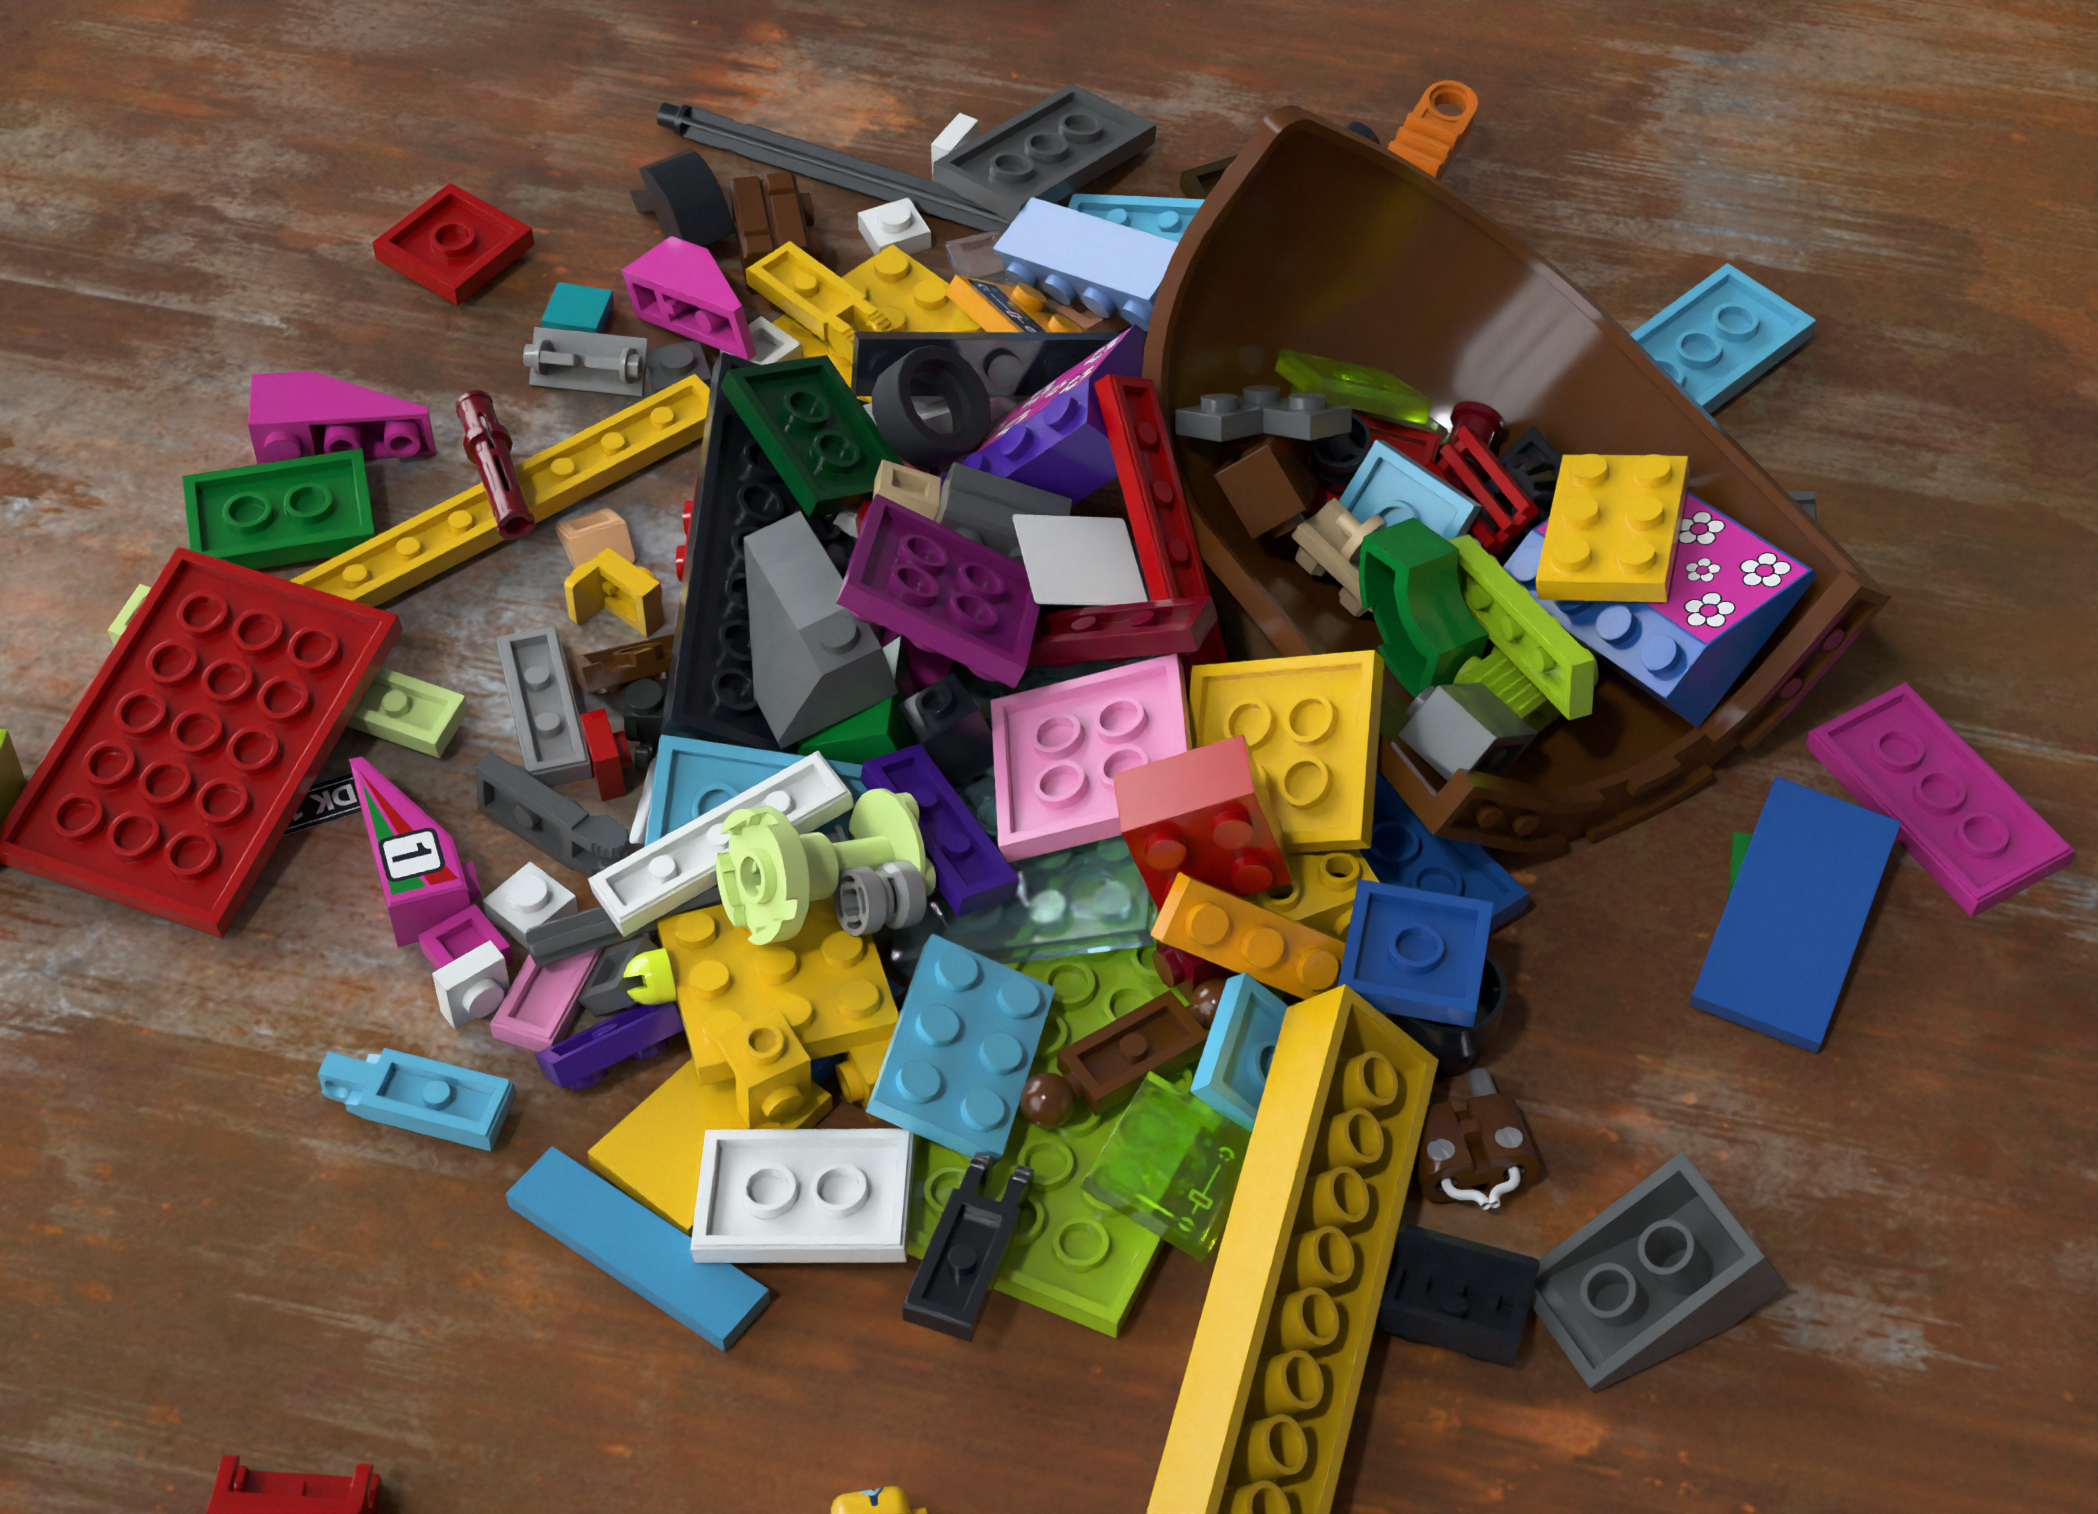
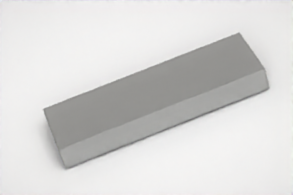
(544, 706)

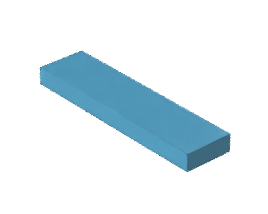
(637, 1248)

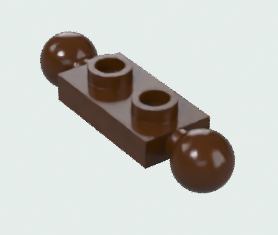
(1117, 1057)

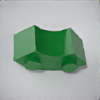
(1418, 605)

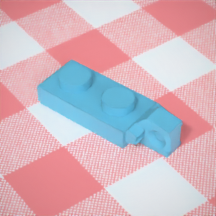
(420, 1095)

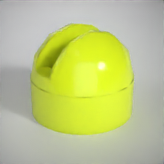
(656, 977)

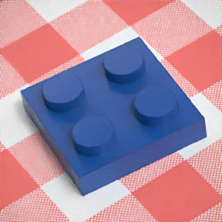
(1417, 952)

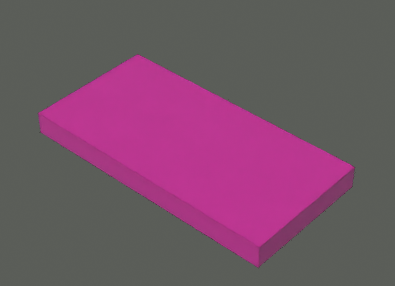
(1950, 802)

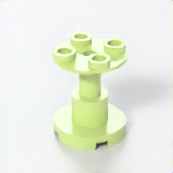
(777, 872)

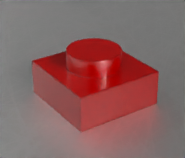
(607, 754)

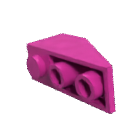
(319, 415)

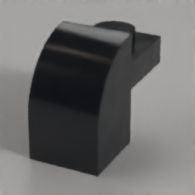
(685, 199)

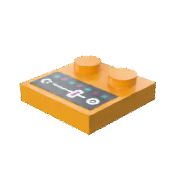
(1006, 307)

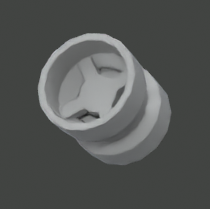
(880, 897)

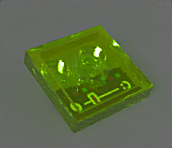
(1353, 386)
(1171, 1166)

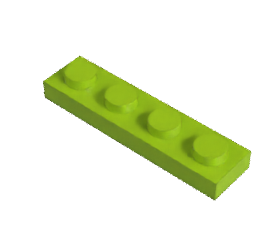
(1526, 631)

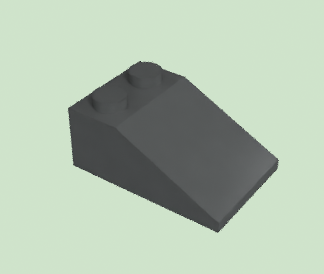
(1650, 1277)

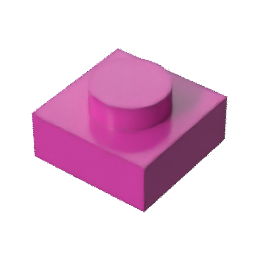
(459, 936)

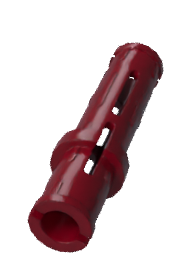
(489, 448)

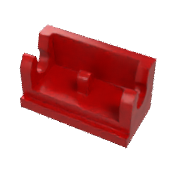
(265, 1492)

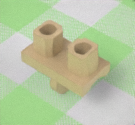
(1333, 544)

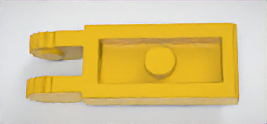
(815, 297)

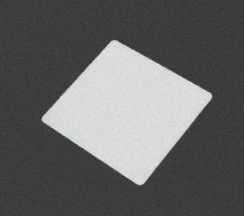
(1079, 560)

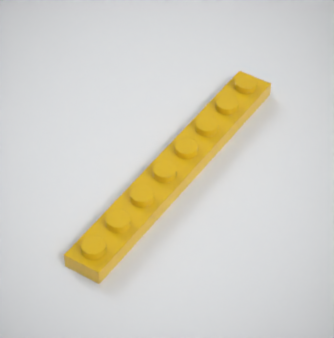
(549, 481)

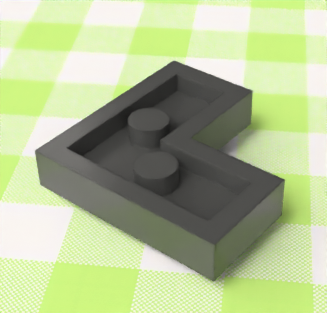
(1263, 411)

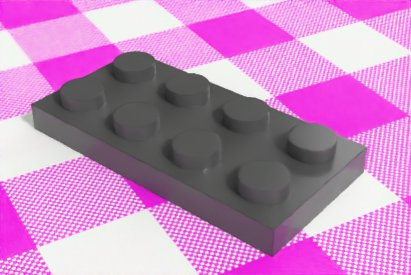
(1044, 152)

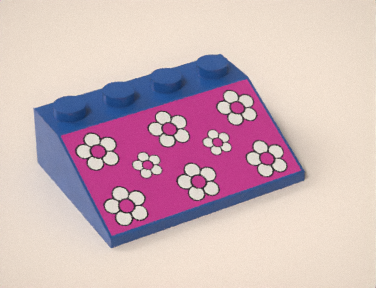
(1719, 611)

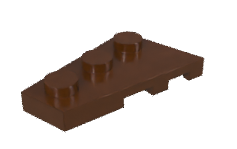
(617, 666)

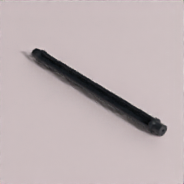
(825, 165)

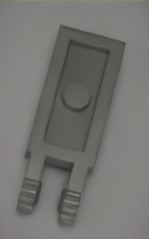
(548, 819)

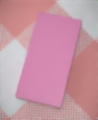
(543, 1001)

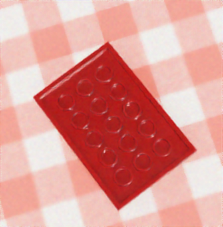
(197, 741)

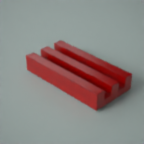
(1454, 460)

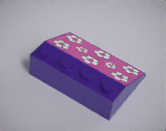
(1059, 433)

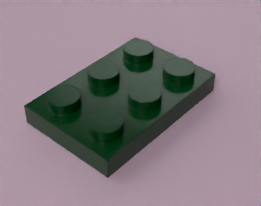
(811, 431)

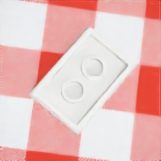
(804, 1196)

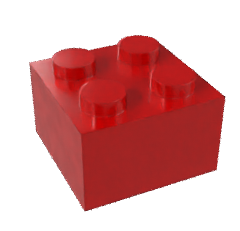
(1204, 819)

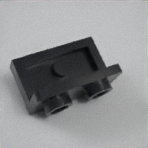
(1457, 1294)

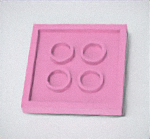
(1068, 739)

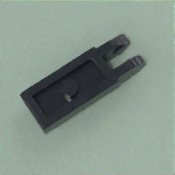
(967, 1252)

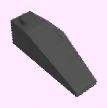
(807, 652)

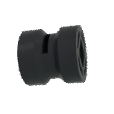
(1353, 444)

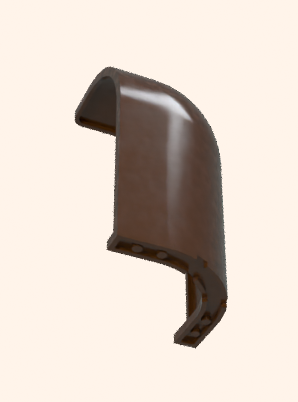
(1383, 267)

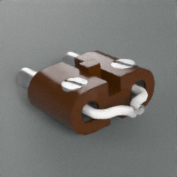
(1474, 1147)

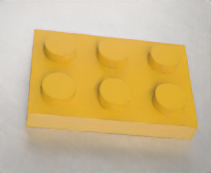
(1613, 528)

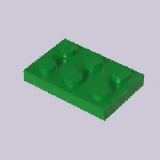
(280, 510)

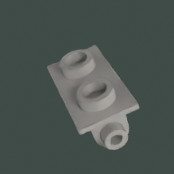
(587, 361)

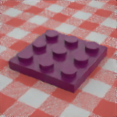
(941, 591)

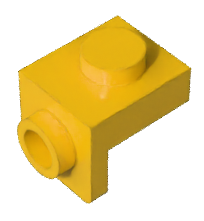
(619, 587)
(768, 1068)

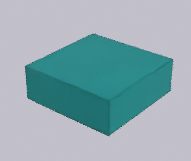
(578, 308)

